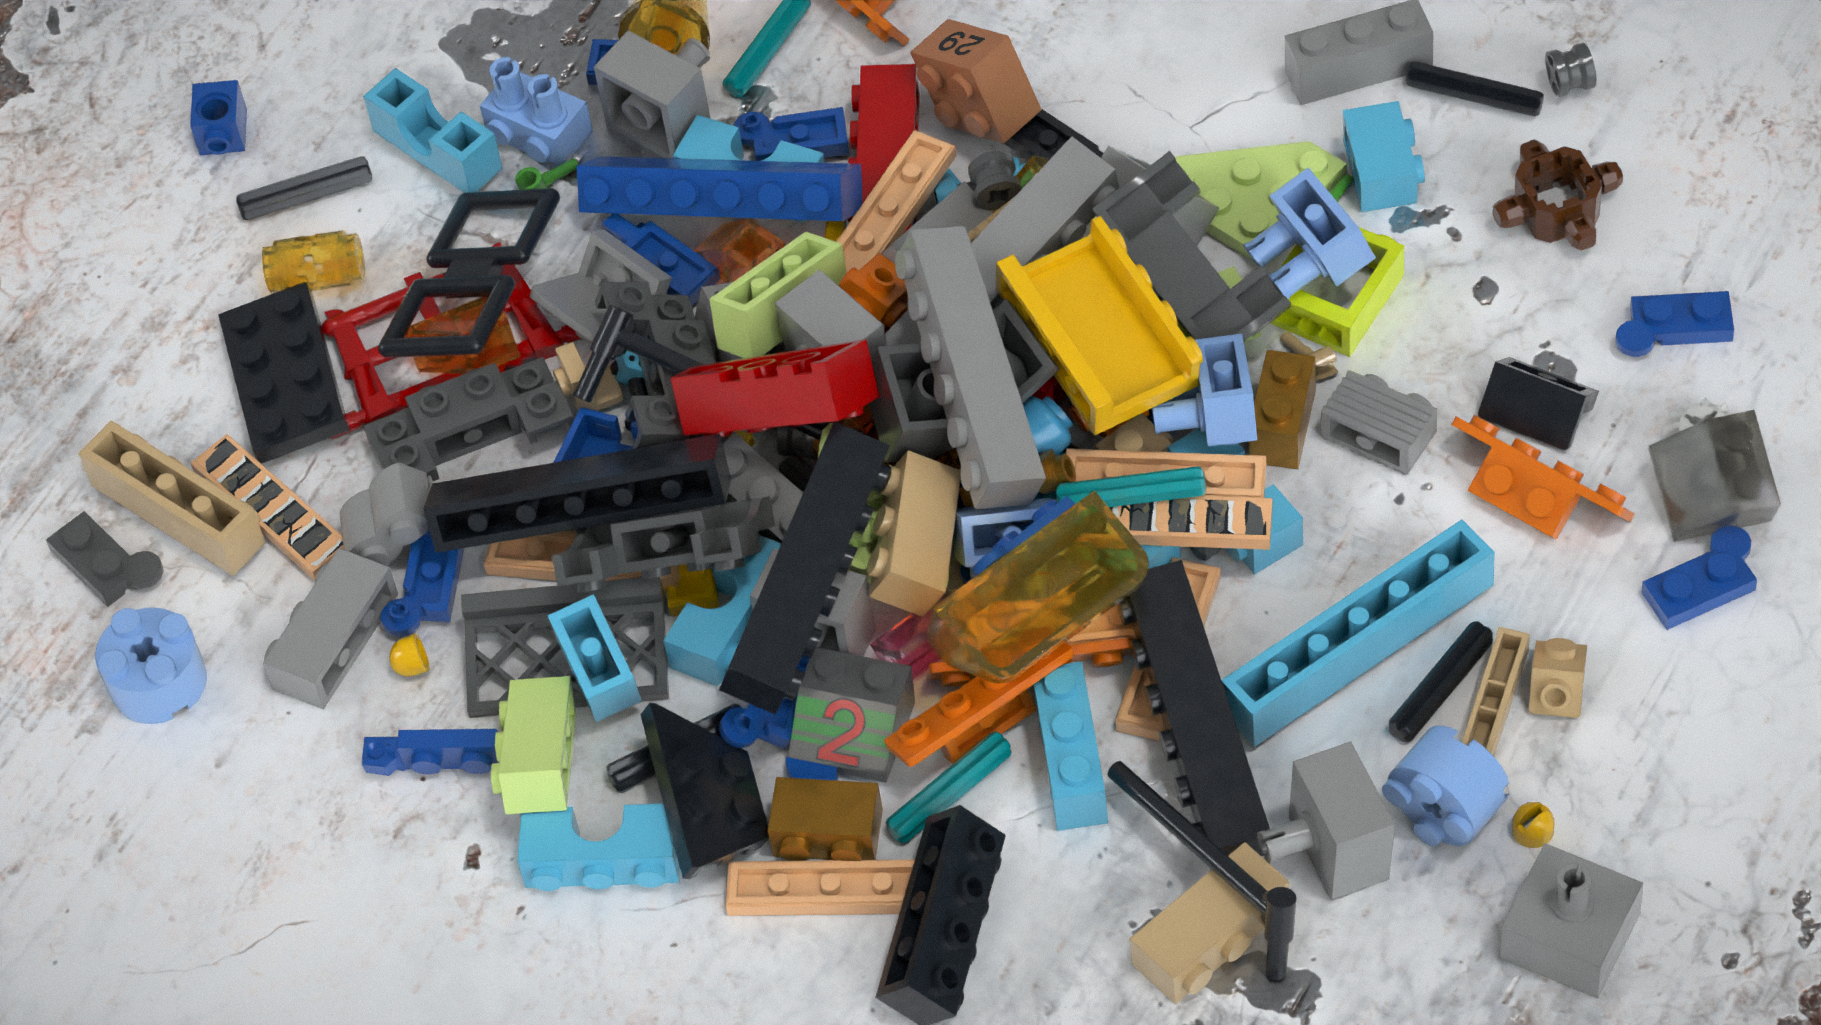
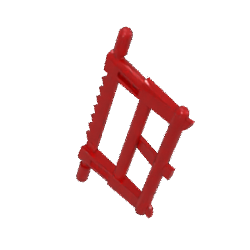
(360, 363)

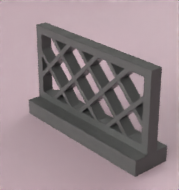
(528, 609)

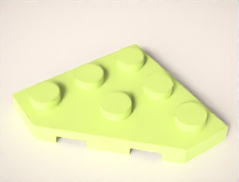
(1244, 180)

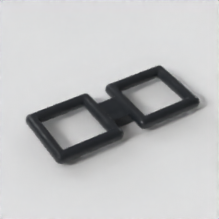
(469, 273)

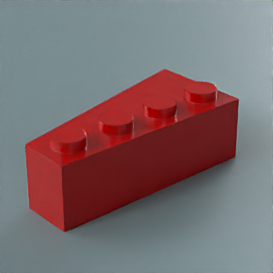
(776, 390)

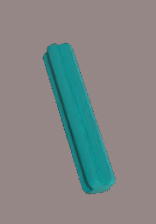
(764, 46)
(1138, 487)
(948, 786)

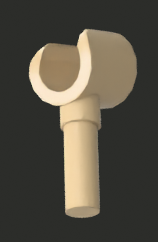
(1323, 357)

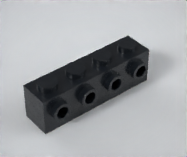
(941, 916)

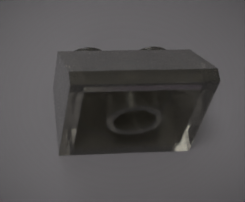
(1715, 476)

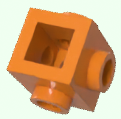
(878, 289)

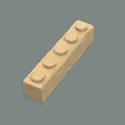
(1497, 689)

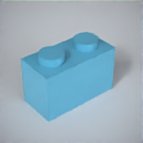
(1381, 156)
(594, 658)

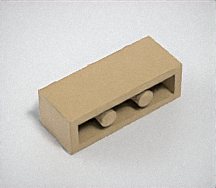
(914, 534)
(1202, 929)

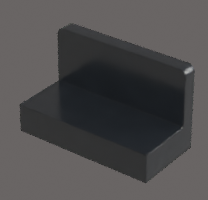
(1535, 402)

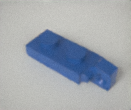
(684, 265)
(431, 751)

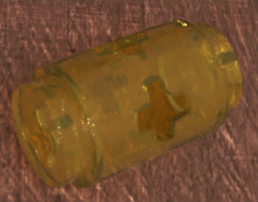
(336, 251)

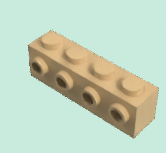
(172, 497)

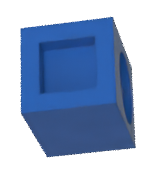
(218, 117)

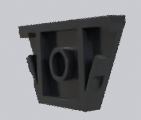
(704, 791)

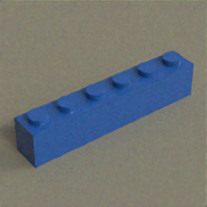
(720, 188)

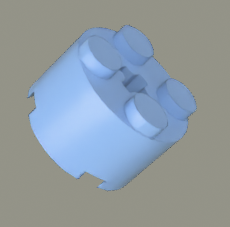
(150, 664)
(1447, 787)

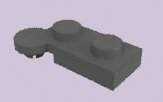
(101, 560)

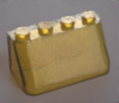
(1039, 594)

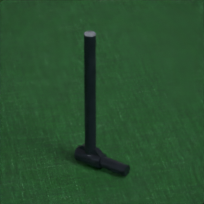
(617, 336)
(1275, 905)

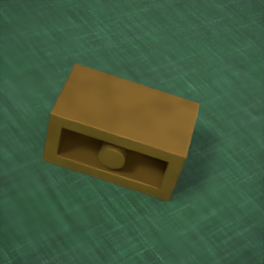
(1283, 407)
(825, 819)

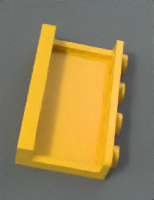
(1102, 327)

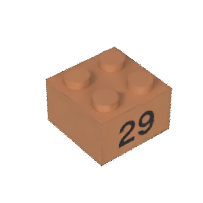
(975, 81)

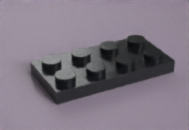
(283, 372)

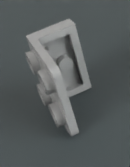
(604, 260)

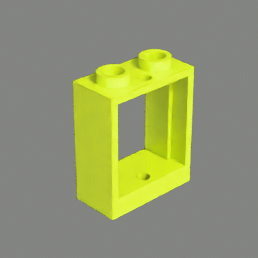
(1335, 325)

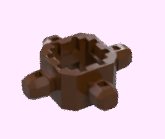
(1539, 171)

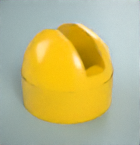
(409, 656)
(1539, 830)

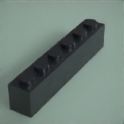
(577, 493)
(805, 568)
(1193, 708)

